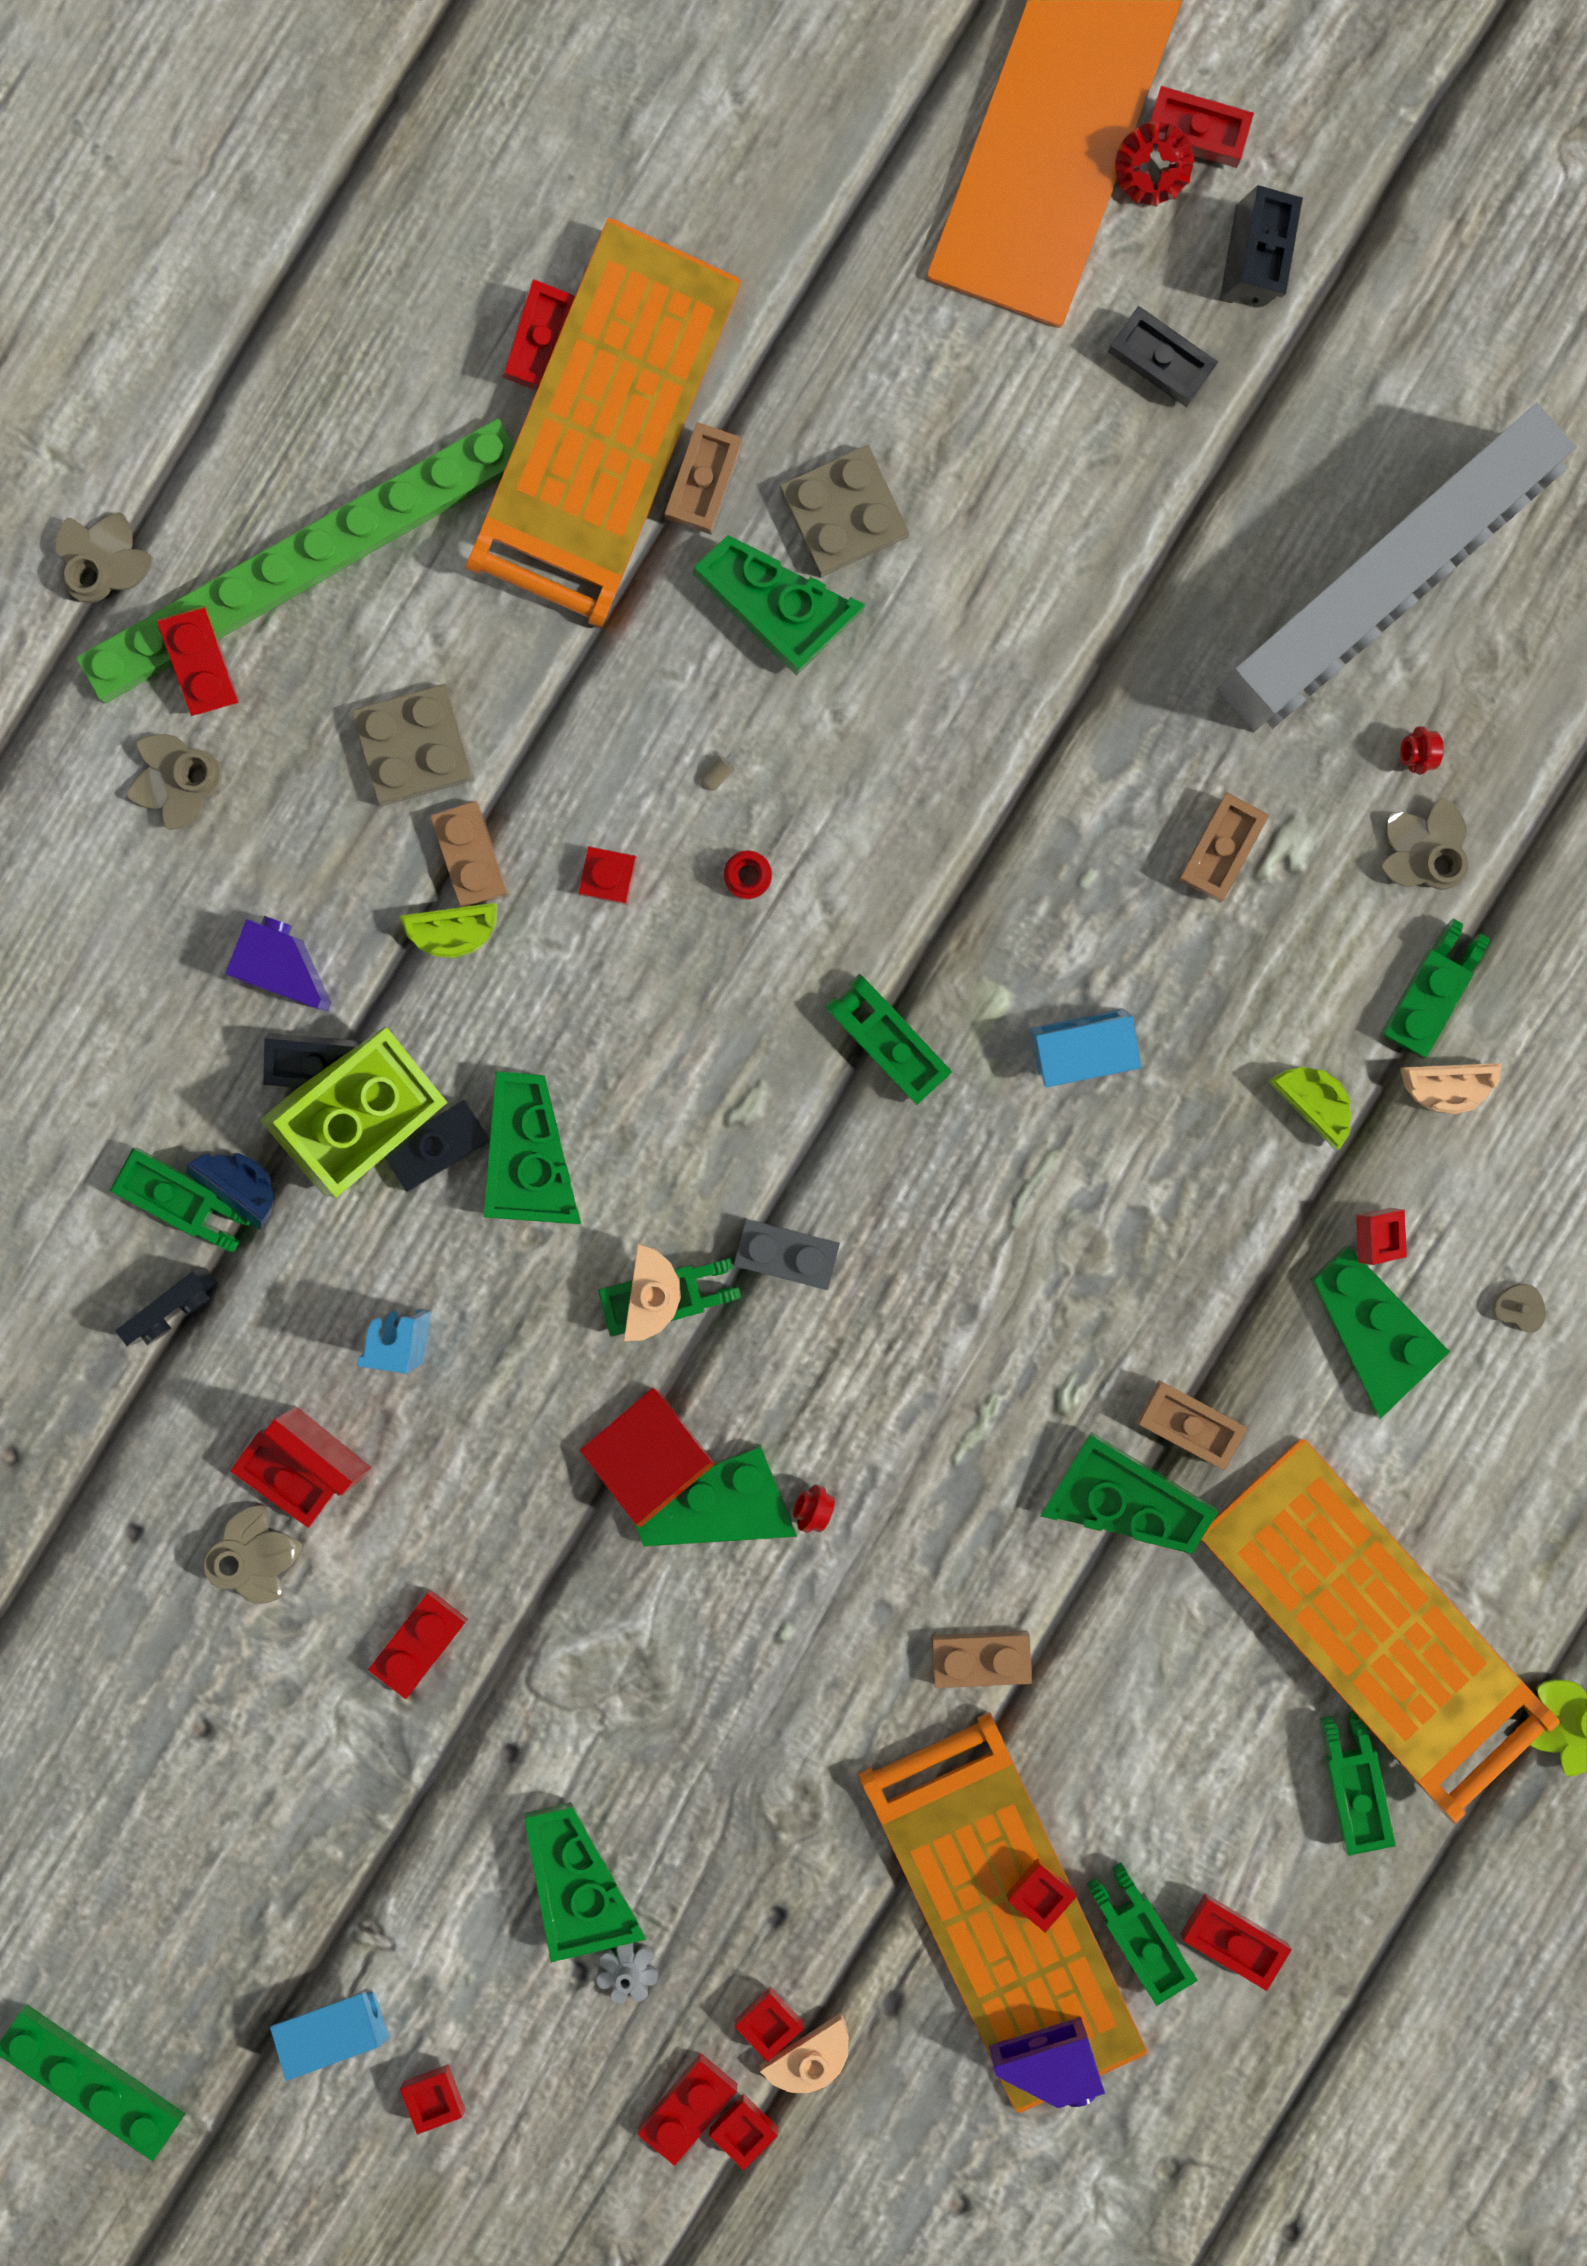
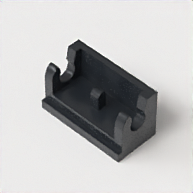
(1261, 246)

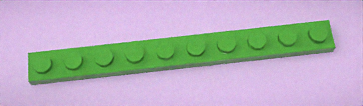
(308, 556)

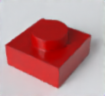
(607, 875)
(1381, 1236)
(1041, 1895)
(769, 2024)
(432, 2099)
(743, 2131)

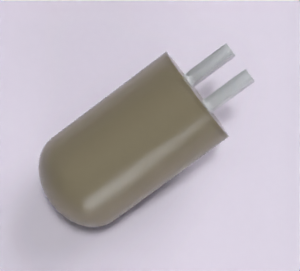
(717, 773)

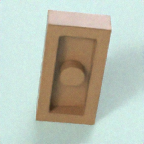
(704, 478)
(1223, 847)
(469, 855)
(1191, 1425)
(981, 1659)

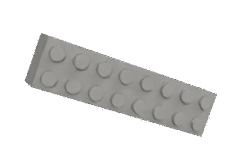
(1398, 570)

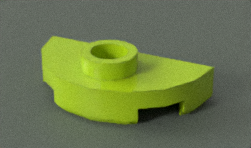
(452, 931)
(1318, 1100)

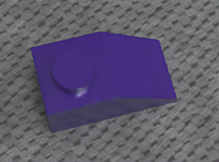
(277, 963)
(1051, 2064)

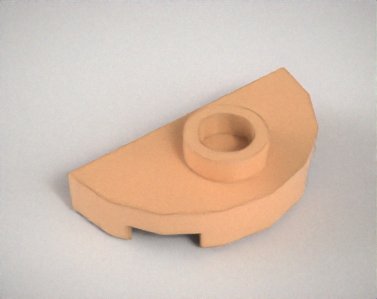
(1451, 1087)
(653, 1294)
(811, 2060)

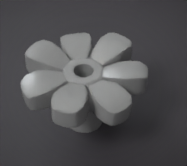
(627, 1972)

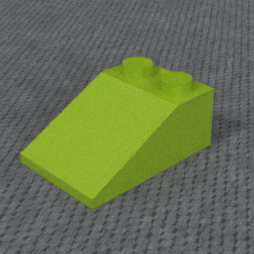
(354, 1112)

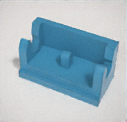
(1085, 1047)
(401, 1345)
(329, 2034)

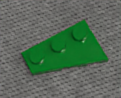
(778, 606)
(525, 1155)
(1379, 1332)
(1126, 1497)
(726, 1503)
(575, 1888)

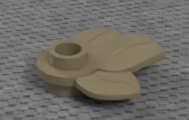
(102, 550)
(169, 782)
(1421, 842)
(259, 1556)

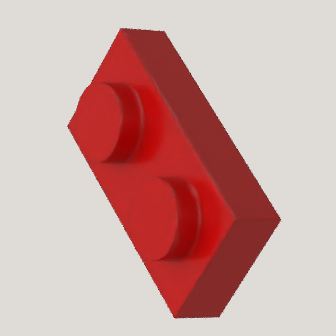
(1213, 128)
(537, 333)
(198, 660)
(282, 1480)
(418, 1644)
(1235, 1942)
(687, 2109)

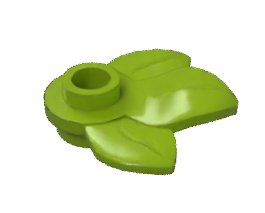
(1569, 1738)

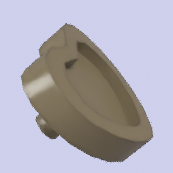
(1522, 1306)

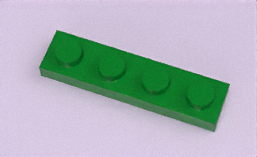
(89, 2082)

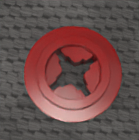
(1136, 149)

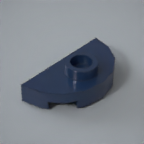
(236, 1182)

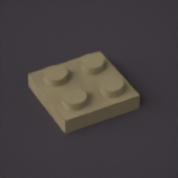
(844, 511)
(413, 745)

